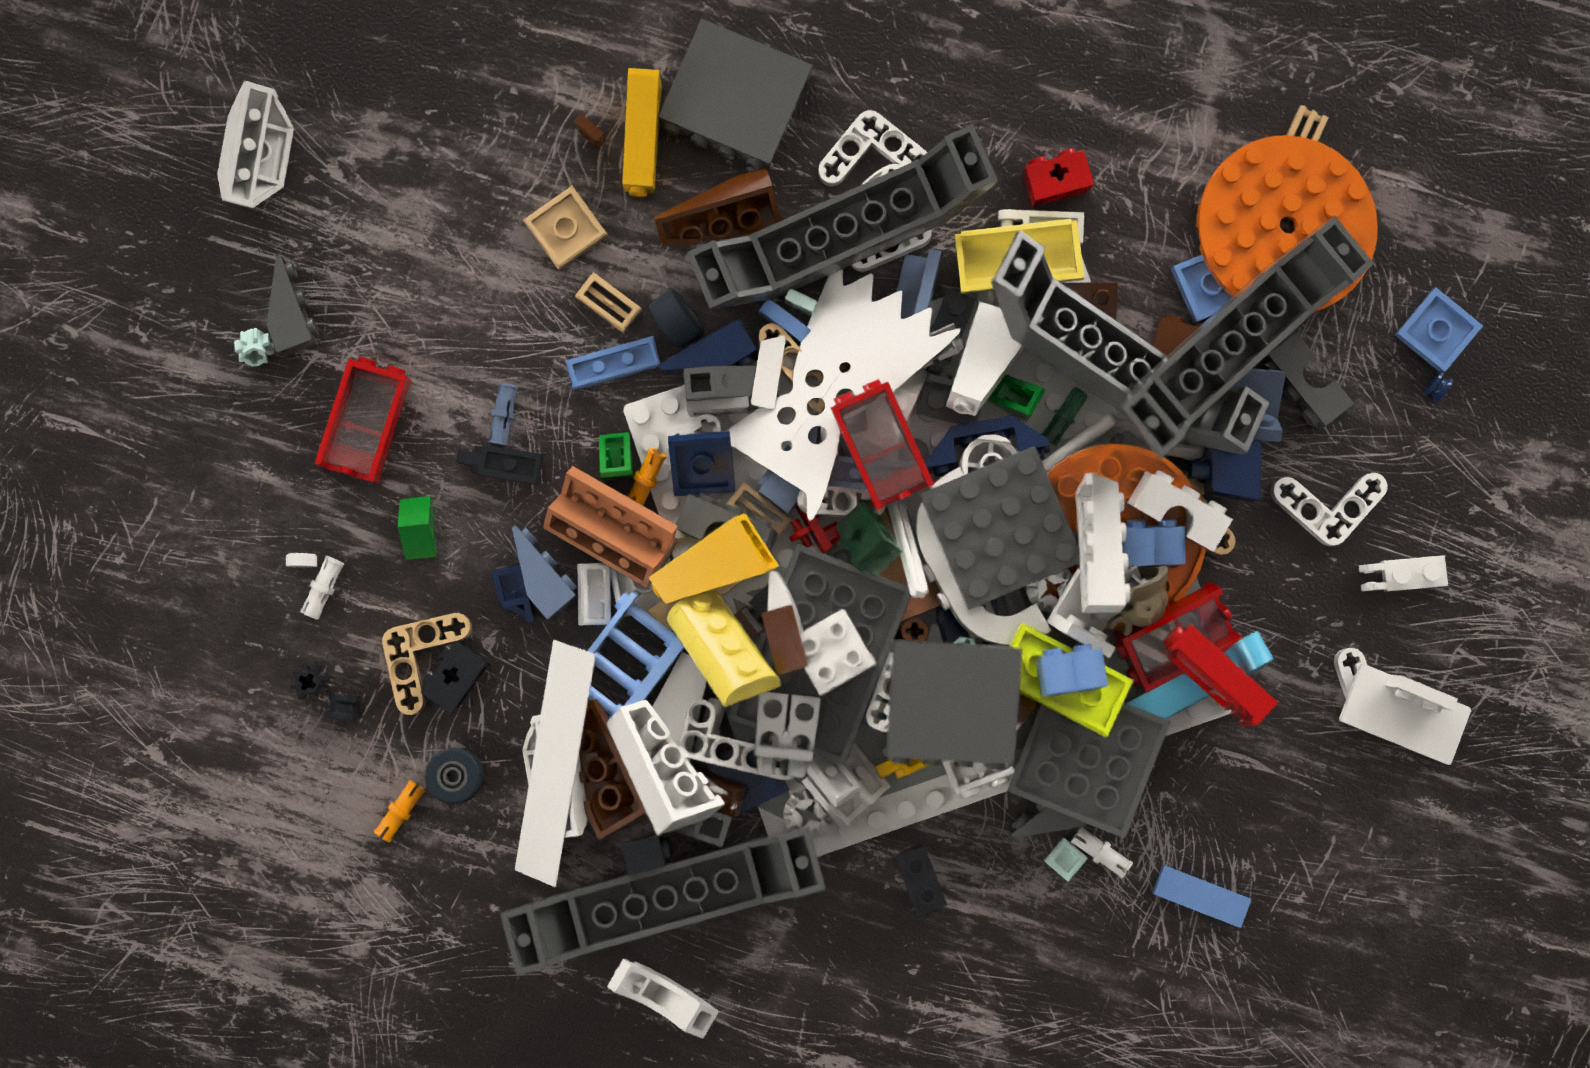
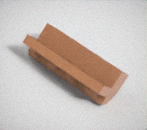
(611, 527)

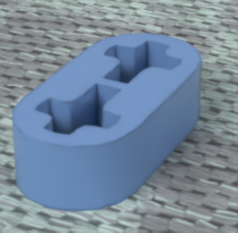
(777, 315)

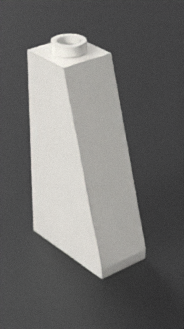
(984, 361)
(679, 691)

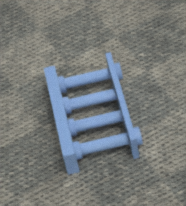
(655, 665)

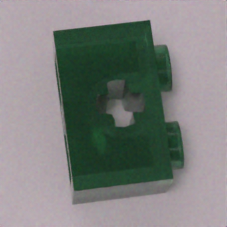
(868, 540)

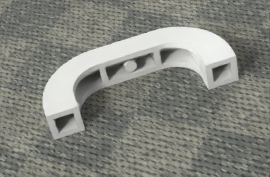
(976, 621)

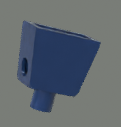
(1230, 473)

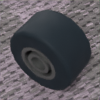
(676, 318)
(464, 774)

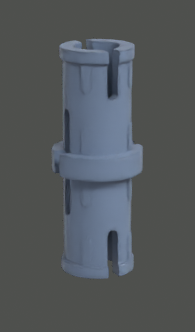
(502, 414)

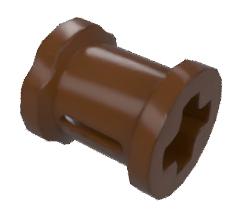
(918, 629)

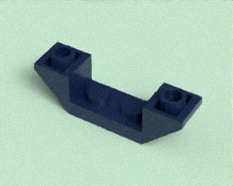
(944, 456)

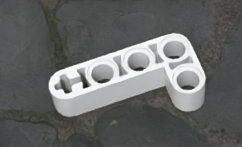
(711, 741)

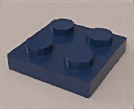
(701, 463)
(758, 787)

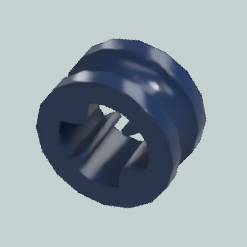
(1438, 386)

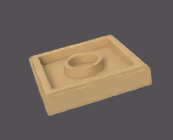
(565, 228)

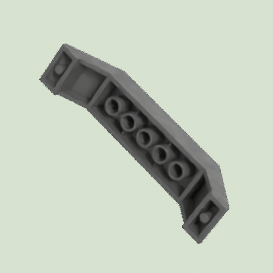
(846, 226)
(1242, 334)
(1100, 350)
(662, 899)

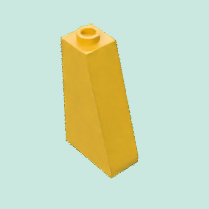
(641, 131)
(719, 559)

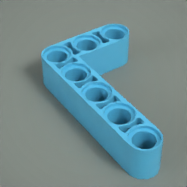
(1182, 692)

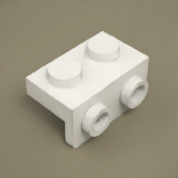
(968, 779)

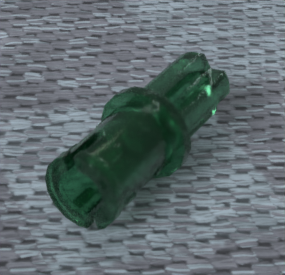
(1064, 416)

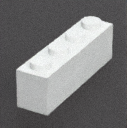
(1101, 545)

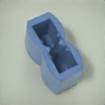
(1154, 543)
(1071, 671)

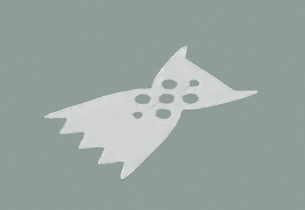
(848, 330)

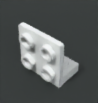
(1069, 619)
(834, 652)

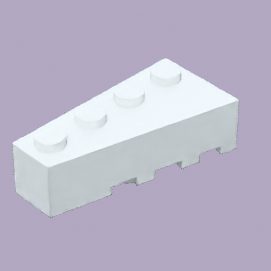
(660, 770)

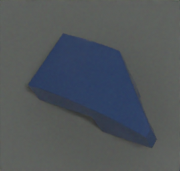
(512, 591)

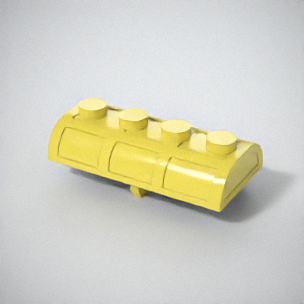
(984, 249)
(721, 648)

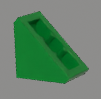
(1017, 397)
(616, 457)
(417, 528)

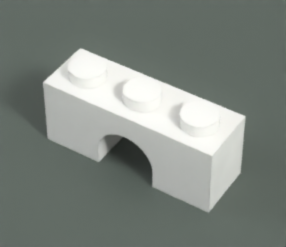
(1204, 522)

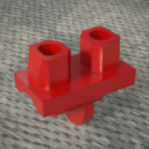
(823, 537)

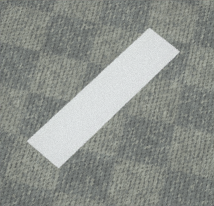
(554, 762)

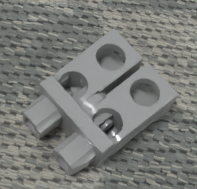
(784, 741)

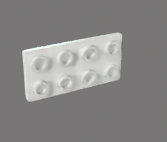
(1405, 713)

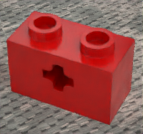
(1047, 189)

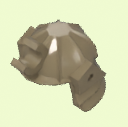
(1148, 600)

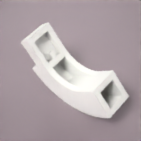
(664, 996)

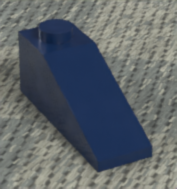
(722, 348)

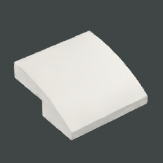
(871, 789)

